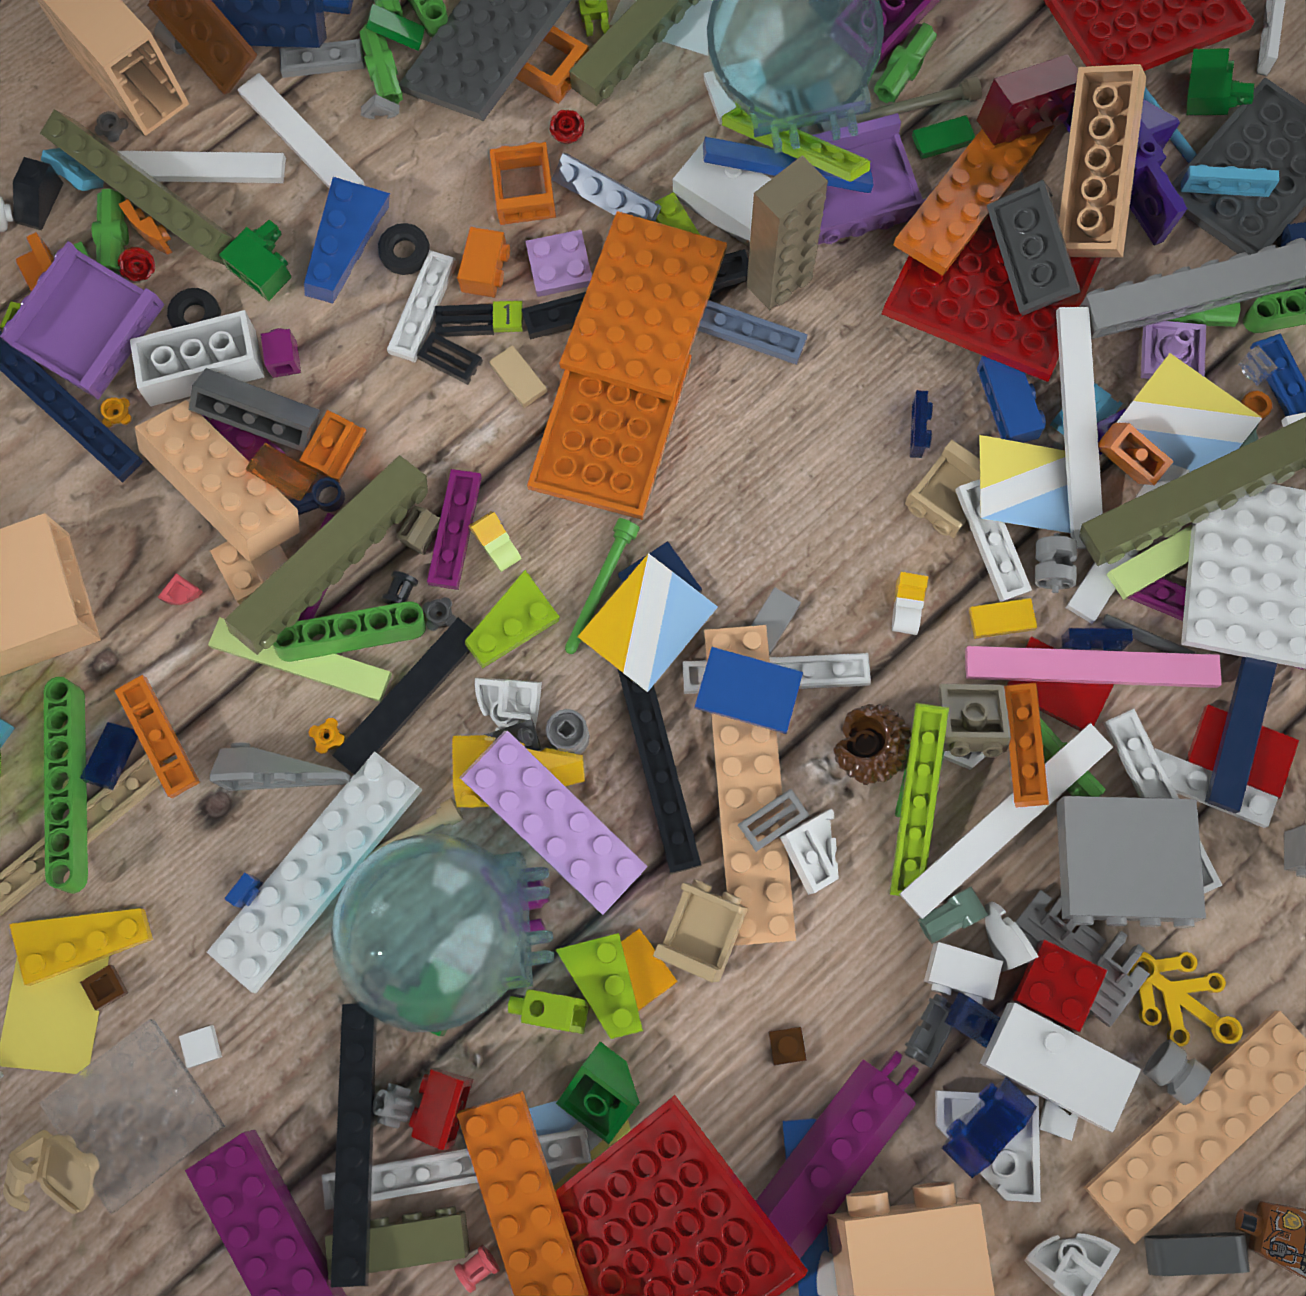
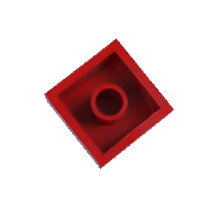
(1060, 985)

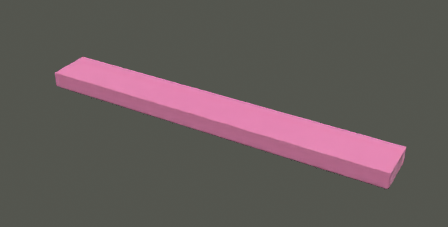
(1093, 666)

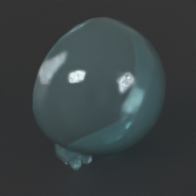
(796, 61)
(436, 931)

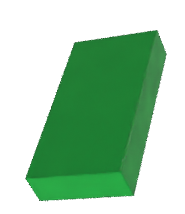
(395, 27)
(943, 137)

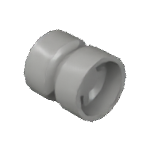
(568, 731)
(1182, 1076)

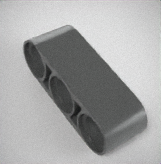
(1196, 1254)

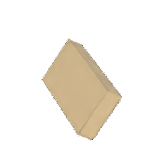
(518, 376)

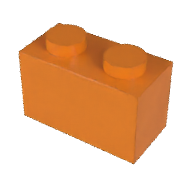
(483, 262)
(1134, 453)

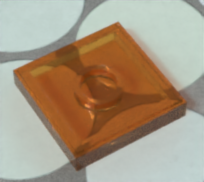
(282, 471)

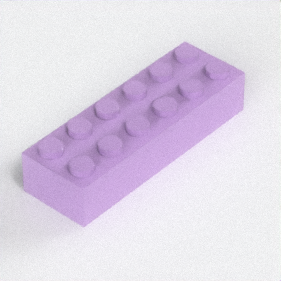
(553, 822)

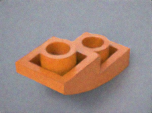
(146, 227)

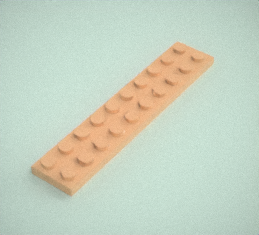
(745, 783)

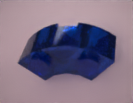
(988, 1126)

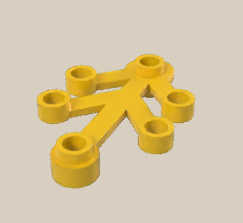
(1176, 995)

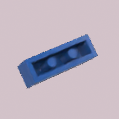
(1011, 401)

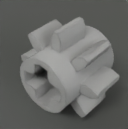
(393, 1105)

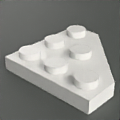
(1017, 1167)

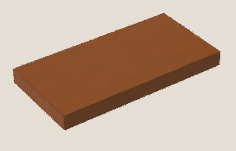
(207, 39)

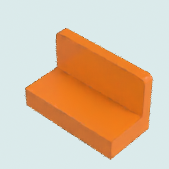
(36, 261)

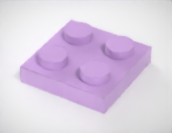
(559, 263)

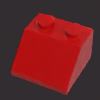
(442, 1099)

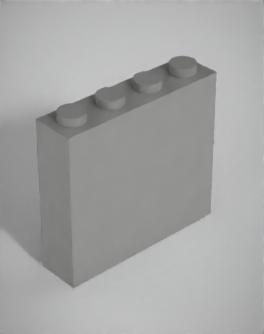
(1130, 861)

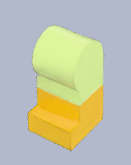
(495, 541)

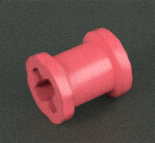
(476, 1268)

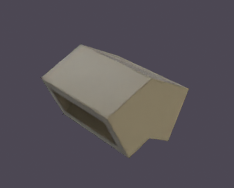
(419, 530)

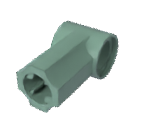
(958, 912)

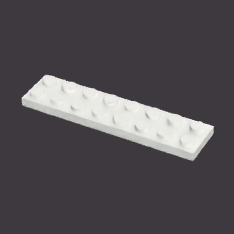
(314, 872)

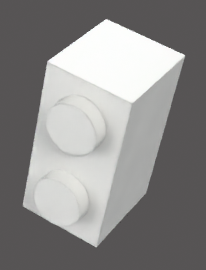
(962, 972)

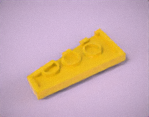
(67, 943)

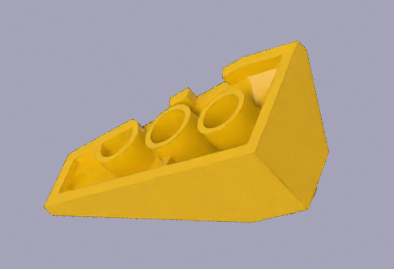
(466, 750)

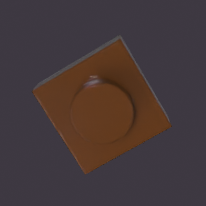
(104, 987)
(787, 1046)

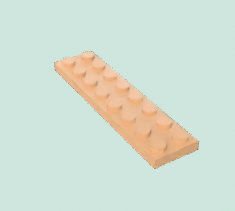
(1199, 1136)

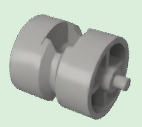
(1056, 559)

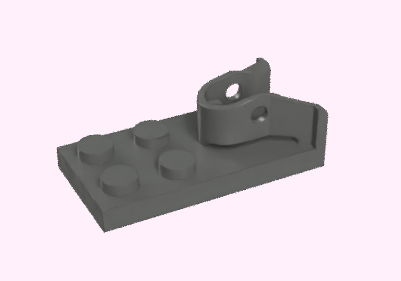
(1033, 247)

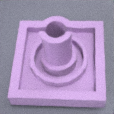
(1180, 339)

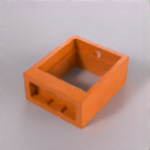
(559, 83)
(524, 207)

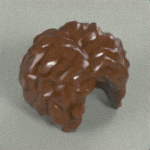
(873, 744)

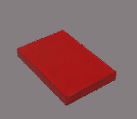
(1069, 702)
(1271, 759)

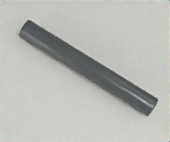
(1145, 636)

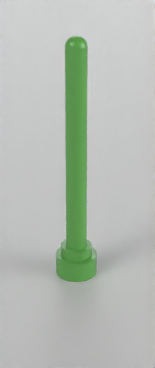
(624, 533)

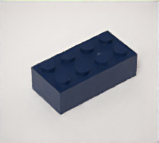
(277, 21)

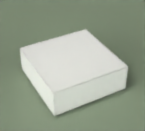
(200, 1046)
(1057, 1121)

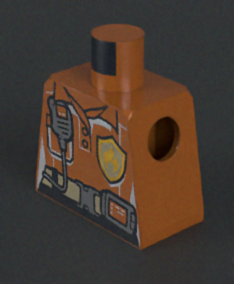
(1277, 1234)

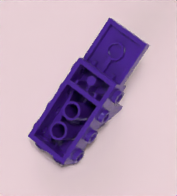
(1152, 194)

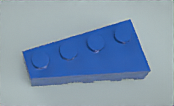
(344, 230)

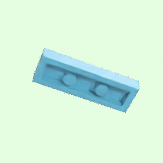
(1229, 180)

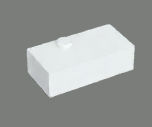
(719, 194)
(175, 358)
(1060, 1066)

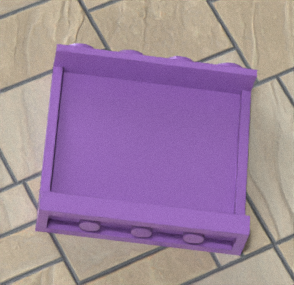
(894, 192)
(81, 320)

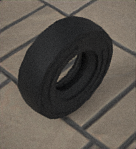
(399, 233)
(190, 297)

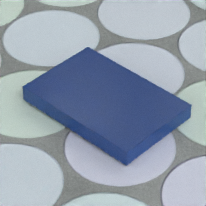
(748, 690)

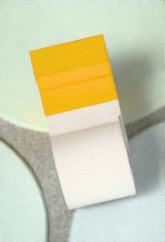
(908, 602)

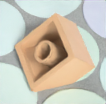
(243, 576)

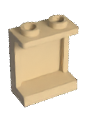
(936, 493)
(702, 931)

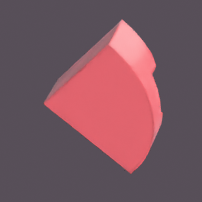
(179, 591)

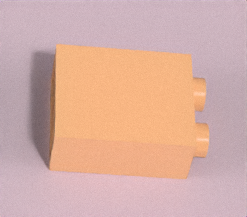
(119, 57)
(40, 595)
(911, 1247)

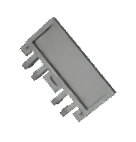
(1117, 986)

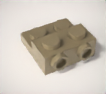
(975, 719)

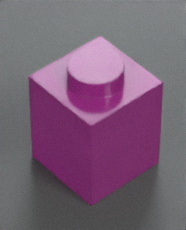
(280, 353)

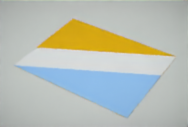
(647, 622)

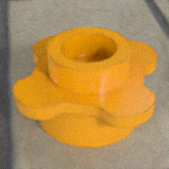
(111, 405)
(335, 737)

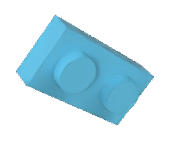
(71, 170)

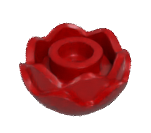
(564, 119)
(138, 271)

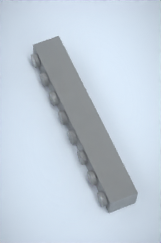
(1196, 289)

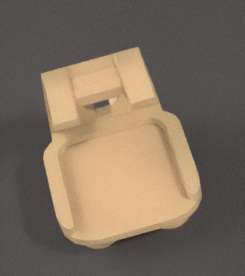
(58, 1167)

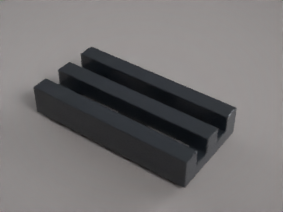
(464, 316)
(440, 365)

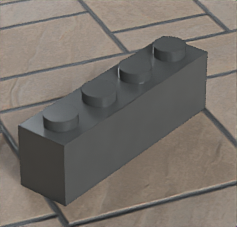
(253, 409)

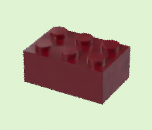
(1029, 100)

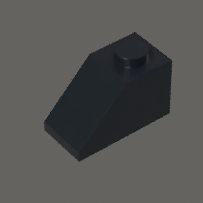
(34, 193)

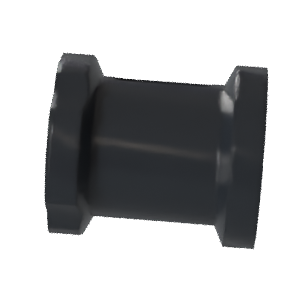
(399, 579)

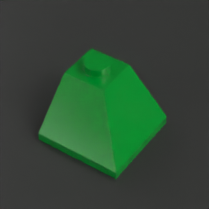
(601, 1093)

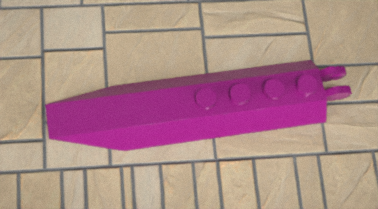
(836, 1152)

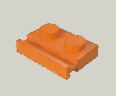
(333, 446)

